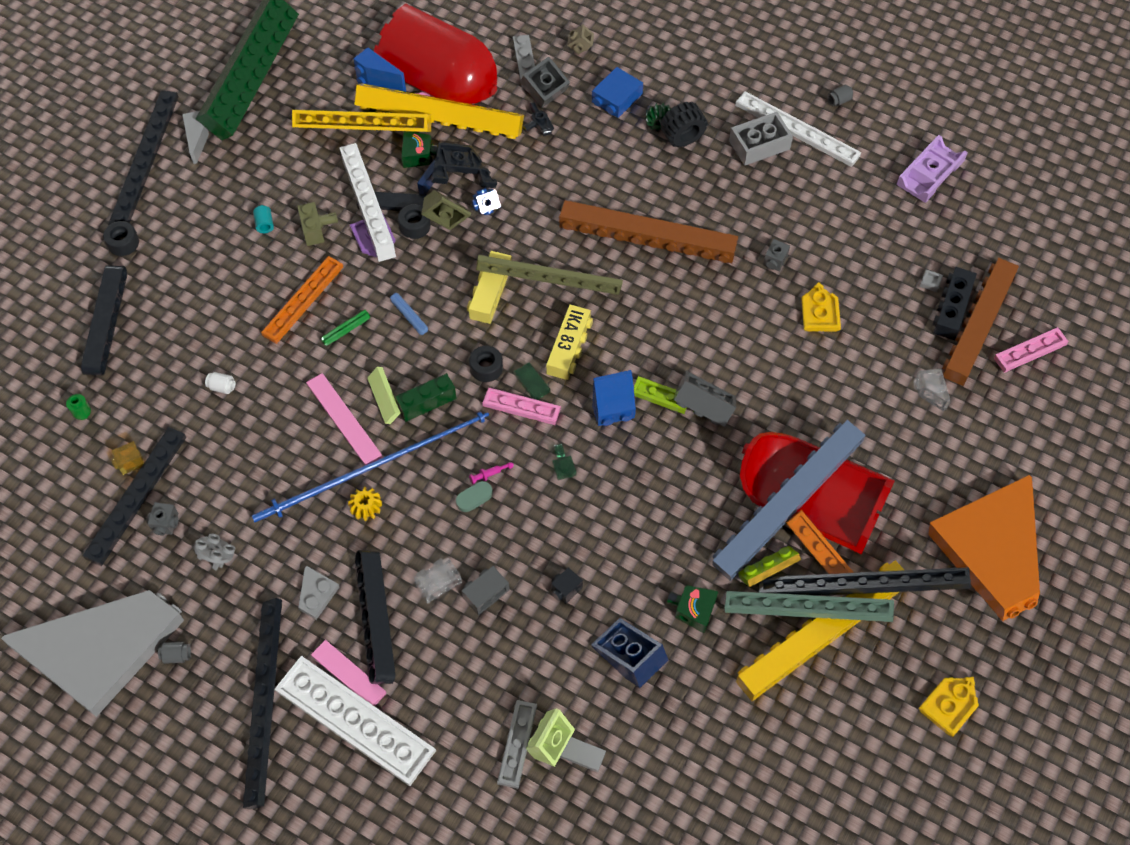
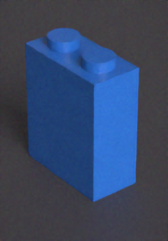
(617, 92)

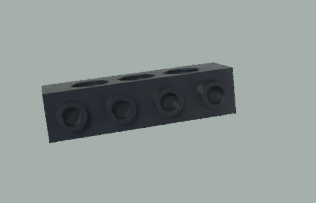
(958, 292)

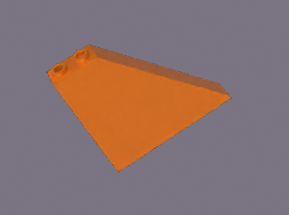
(998, 546)

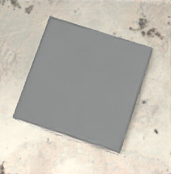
(931, 280)

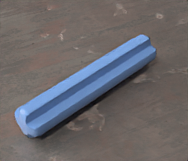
(409, 314)

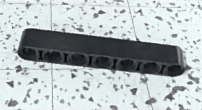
(104, 320)
(374, 617)

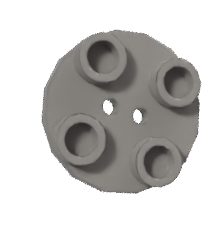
(214, 550)

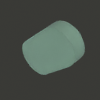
(474, 496)

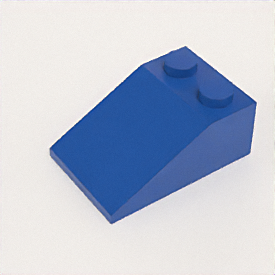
(376, 71)
(613, 398)

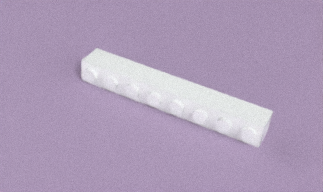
(367, 202)

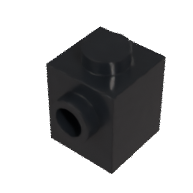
(566, 585)

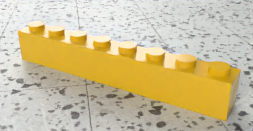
(361, 120)

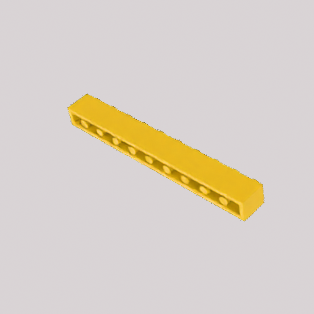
(441, 110)
(800, 647)

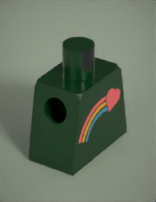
(417, 149)
(694, 606)

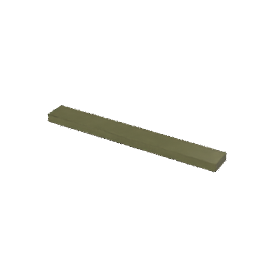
(548, 274)

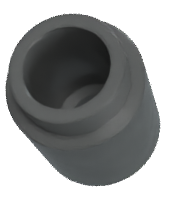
(840, 95)
(174, 652)

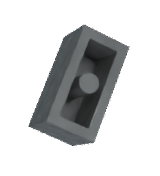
(485, 590)

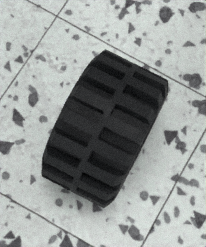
(684, 124)

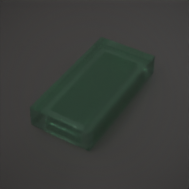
(532, 381)

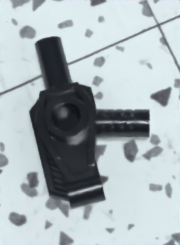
(540, 120)

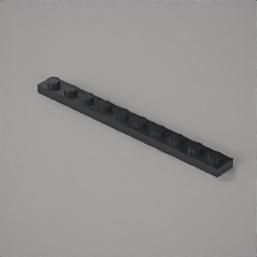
(144, 157)
(868, 582)
(262, 705)

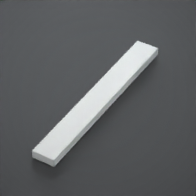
(801, 130)

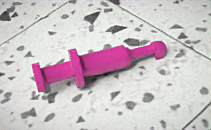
(484, 474)

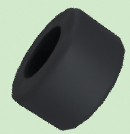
(117, 230)
(413, 230)
(486, 353)

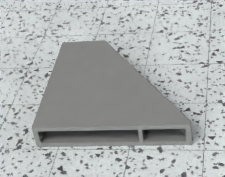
(100, 647)

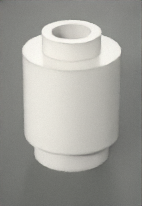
(220, 382)

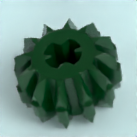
(655, 115)

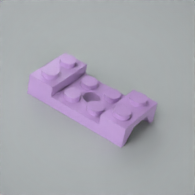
(923, 180)

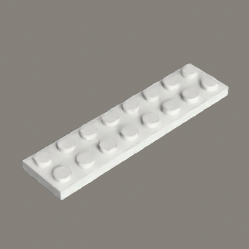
(355, 720)

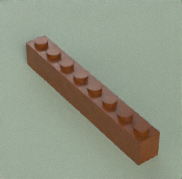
(980, 322)

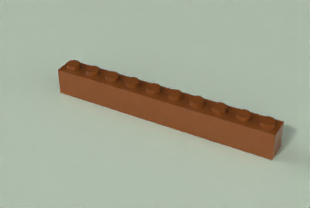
(648, 231)

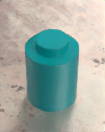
(263, 219)

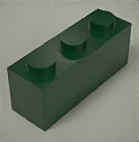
(426, 397)

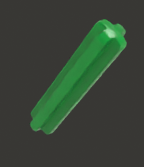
(345, 327)

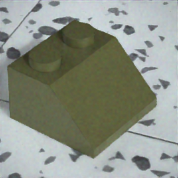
(444, 210)

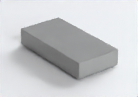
(583, 754)

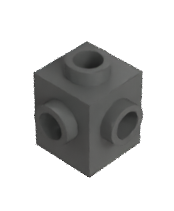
(163, 519)

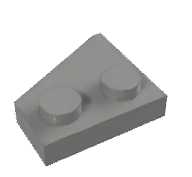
(315, 592)

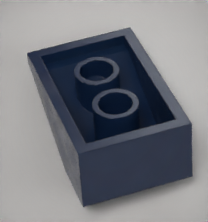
(631, 652)

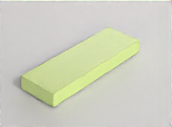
(383, 395)

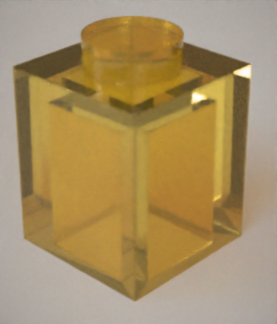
(127, 458)

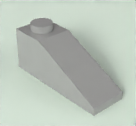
(196, 135)

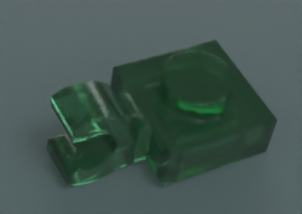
(563, 465)

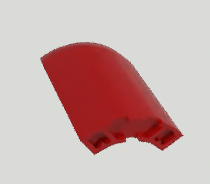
(438, 57)
(839, 509)

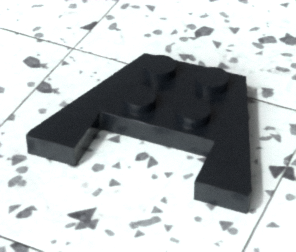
(459, 159)

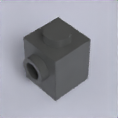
(776, 255)

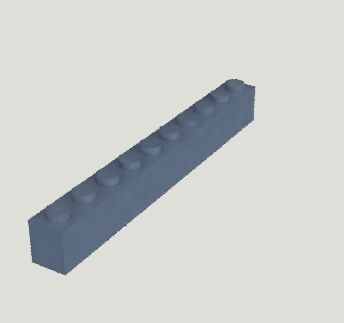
(788, 500)

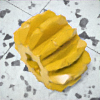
(357, 503)

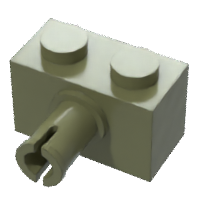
(313, 222)

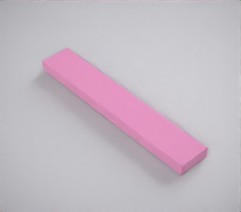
(344, 420)

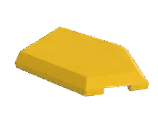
(820, 310)
(951, 704)

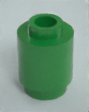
(78, 406)

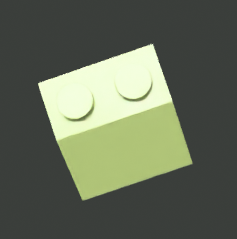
(550, 737)

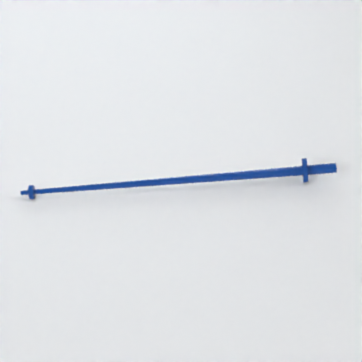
(277, 508)

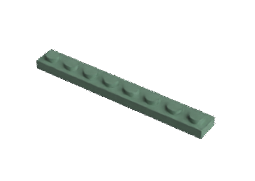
(810, 606)

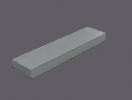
(516, 744)

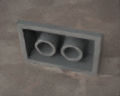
(705, 399)

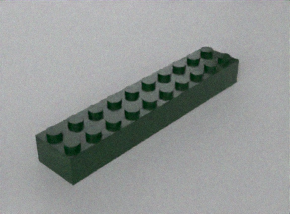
(247, 68)

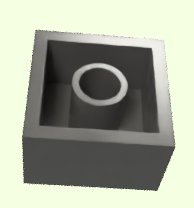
(545, 82)

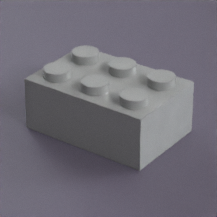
(760, 138)

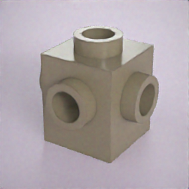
(580, 39)

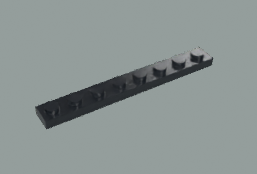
(134, 497)

